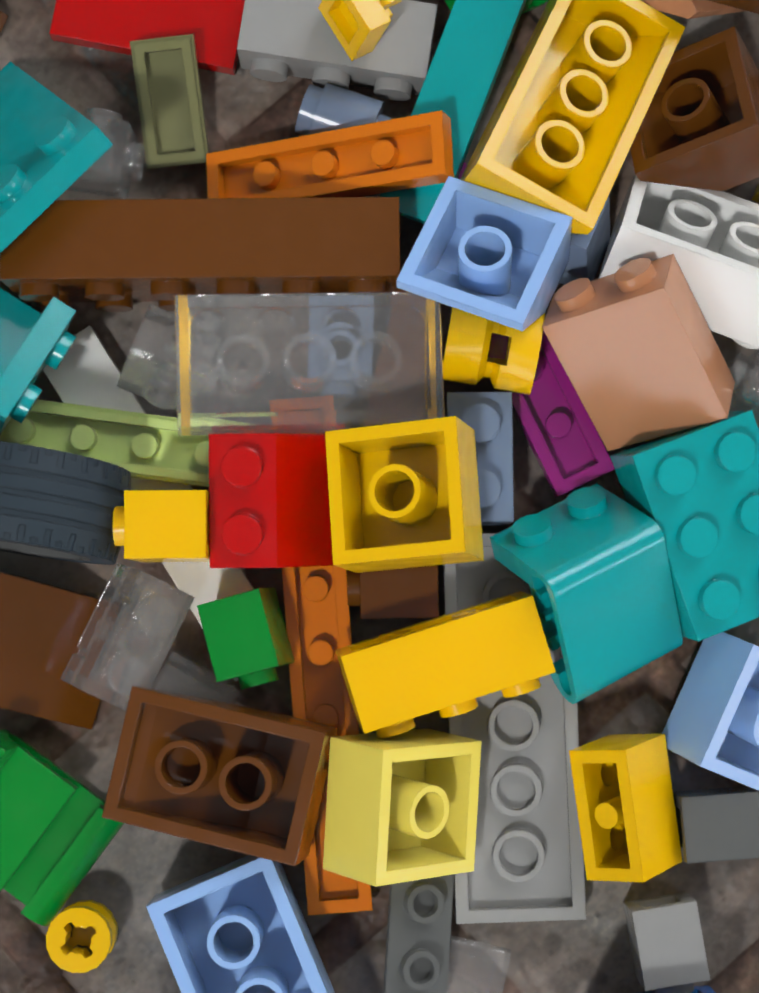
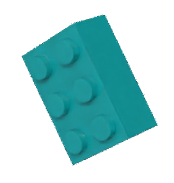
(706, 502)

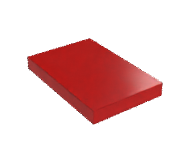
(115, 23)

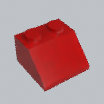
(268, 501)

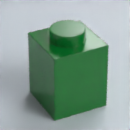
(246, 637)

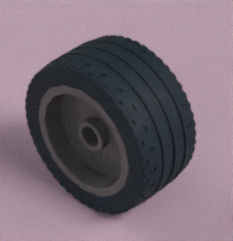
(59, 504)

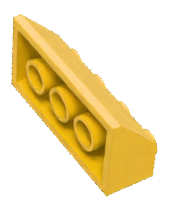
(575, 105)

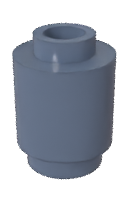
(336, 109)

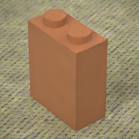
(639, 352)

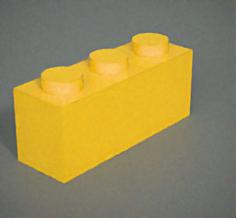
(446, 664)

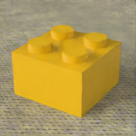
(404, 495)

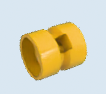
(468, 349)

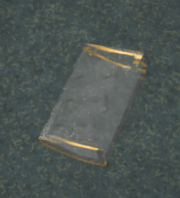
(306, 361)

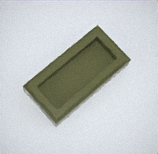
(170, 101)

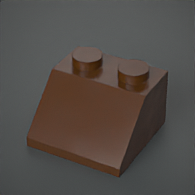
(703, 118)

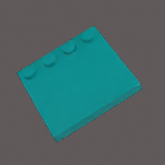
(41, 150)

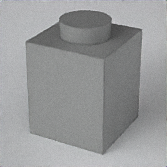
(667, 942)

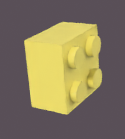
(401, 806)

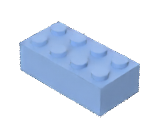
(238, 932)

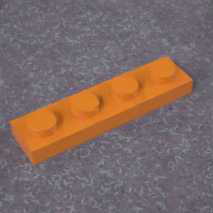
(338, 162)

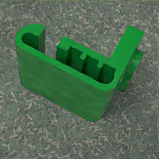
(47, 830)

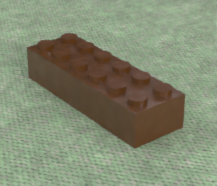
(173, 247)

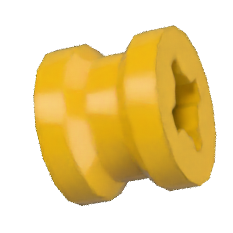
(93, 928)

